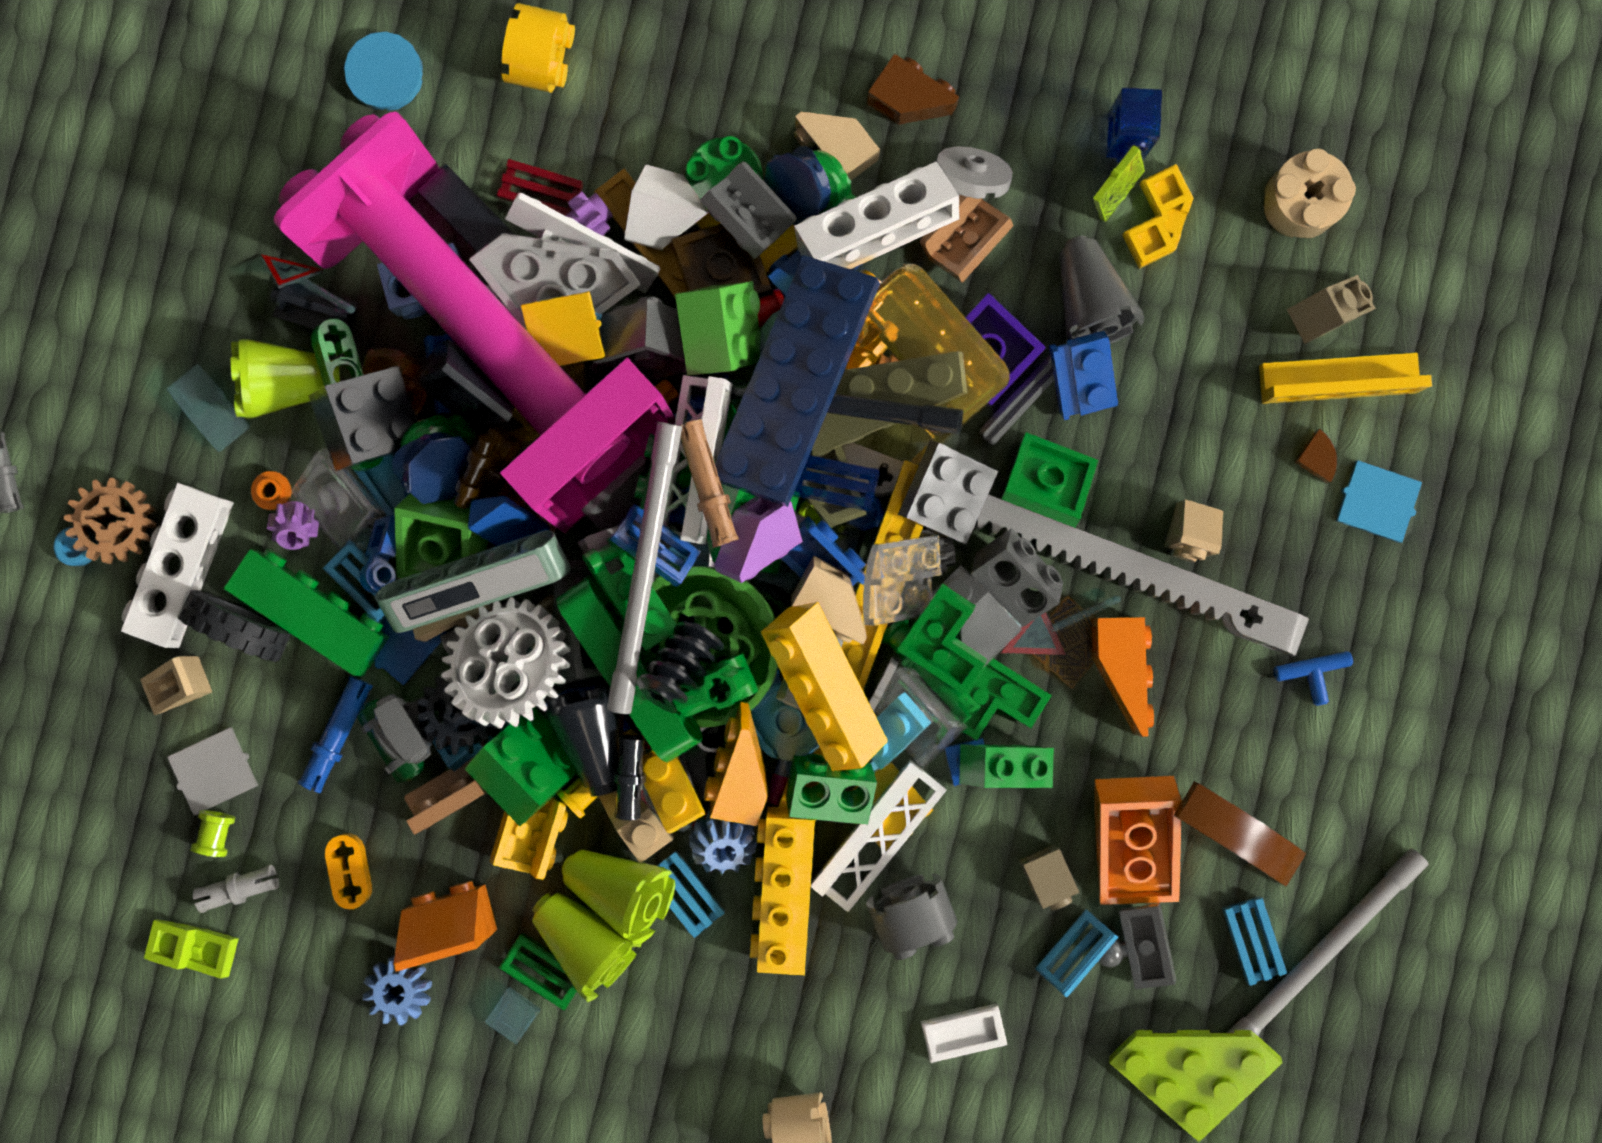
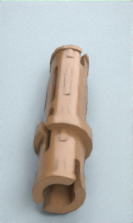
(707, 483)

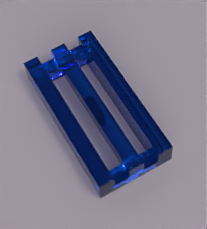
(843, 469)

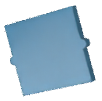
(1378, 501)

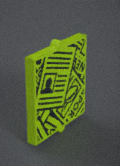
(1119, 183)

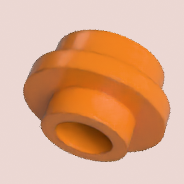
(282, 493)

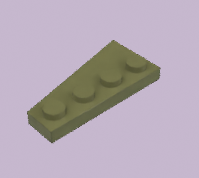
(909, 381)

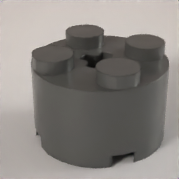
(913, 915)

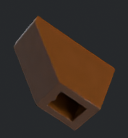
(909, 94)

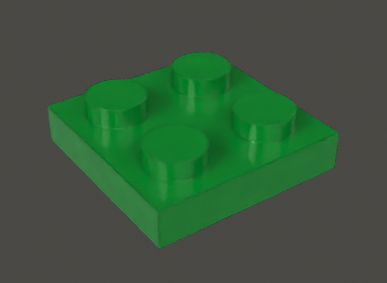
(1050, 480)

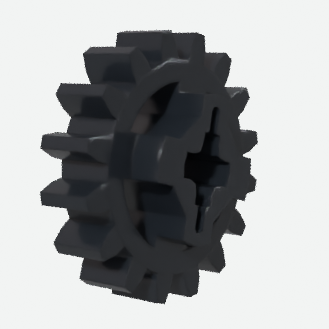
(456, 728)

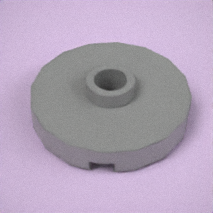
(975, 171)

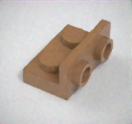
(442, 797)

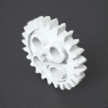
(477, 654)

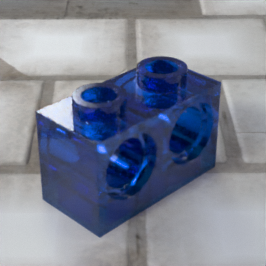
(1134, 121)

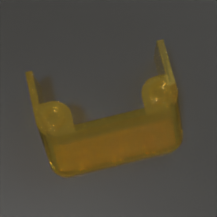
(921, 321)

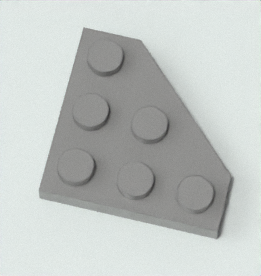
(541, 269)

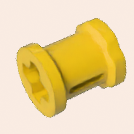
(576, 797)

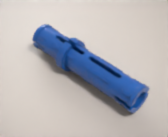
(328, 748)

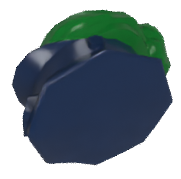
(808, 181)
(434, 457)

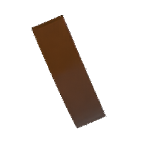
(1240, 833)

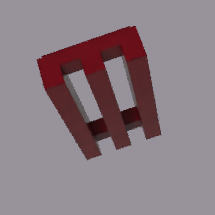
(509, 179)

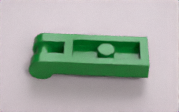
(616, 587)

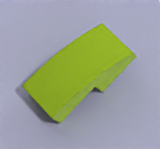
(191, 948)

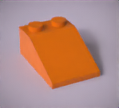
(1138, 840)
(443, 925)

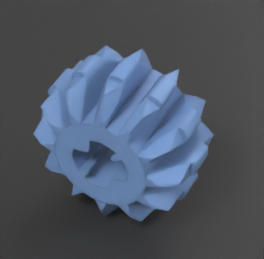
(722, 844)
(403, 1004)

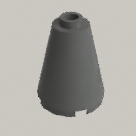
(1095, 293)

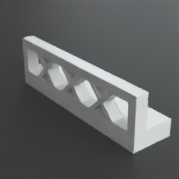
(714, 423)
(862, 833)

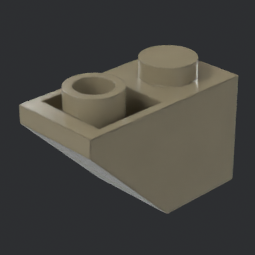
(1331, 308)

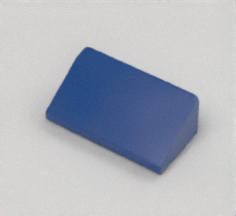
(502, 520)

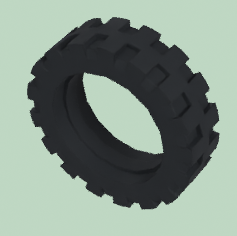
(234, 625)

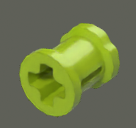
(212, 833)

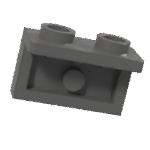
(748, 209)

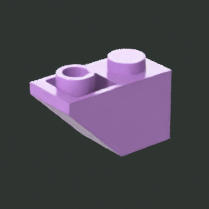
(764, 535)

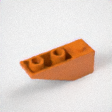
(1120, 657)

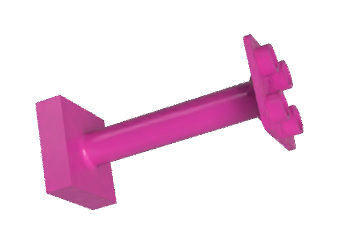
(365, 200)

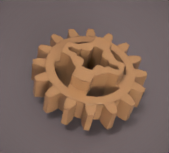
(110, 537)

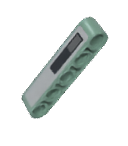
(473, 581)

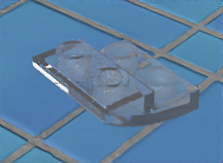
(900, 579)

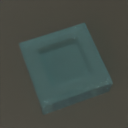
(512, 1015)

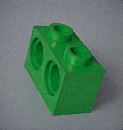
(1006, 766)
(828, 799)

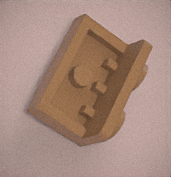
(967, 241)

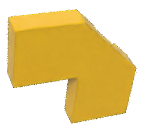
(1170, 203)

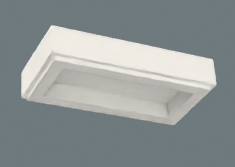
(964, 1033)

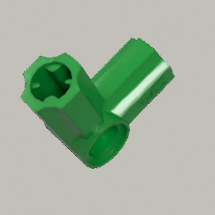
(720, 687)

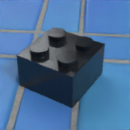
(363, 417)

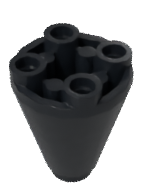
(588, 735)

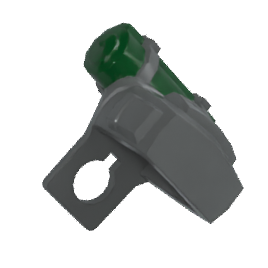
(396, 735)

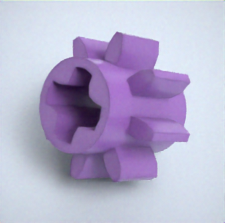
(590, 212)
(293, 525)

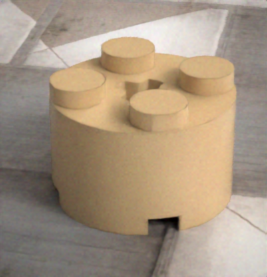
(1323, 179)
(797, 1120)

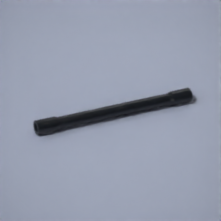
(926, 416)

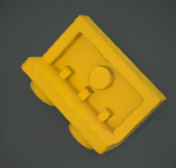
(532, 844)

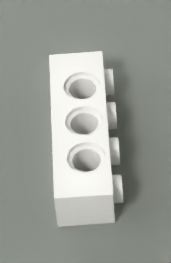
(880, 219)
(196, 555)

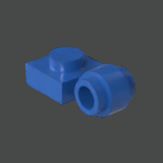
(379, 551)

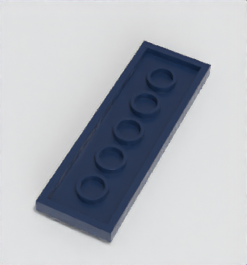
(795, 380)

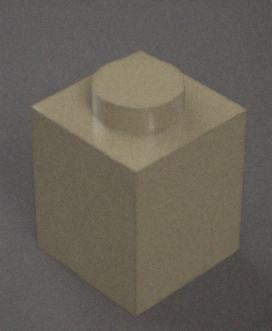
(1049, 878)

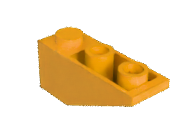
(740, 777)

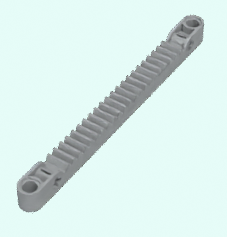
(1271, 624)

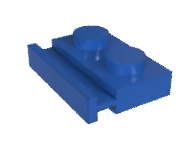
(1084, 375)

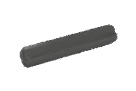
(1018, 402)

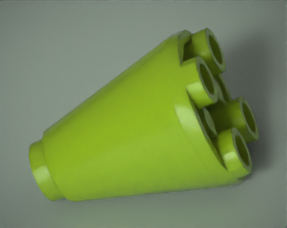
(272, 377)

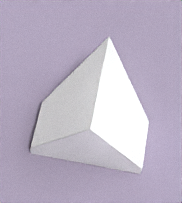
(661, 208)

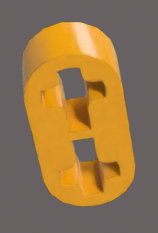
(339, 873)

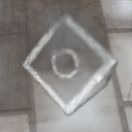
(338, 498)
(944, 723)

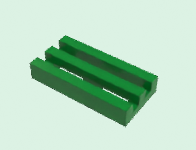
(531, 982)

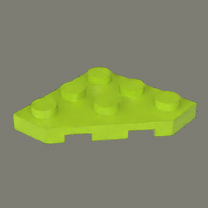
(1195, 1072)

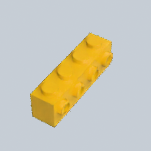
(824, 686)
(785, 893)

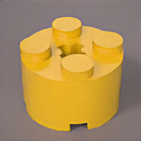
(536, 48)

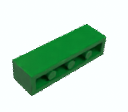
(308, 612)

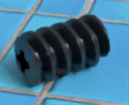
(677, 663)

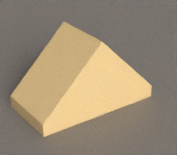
(175, 683)

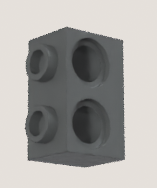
(1011, 582)

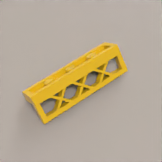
(1341, 378)

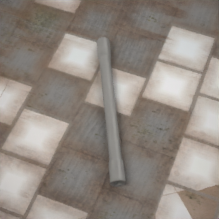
(663, 459)
(1395, 880)

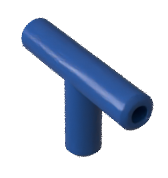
(1314, 670)

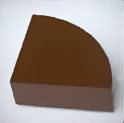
(1319, 457)

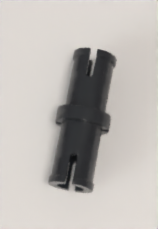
(629, 777)

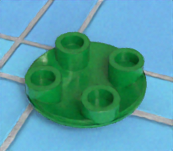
(716, 160)

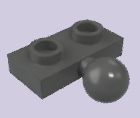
(1145, 946)

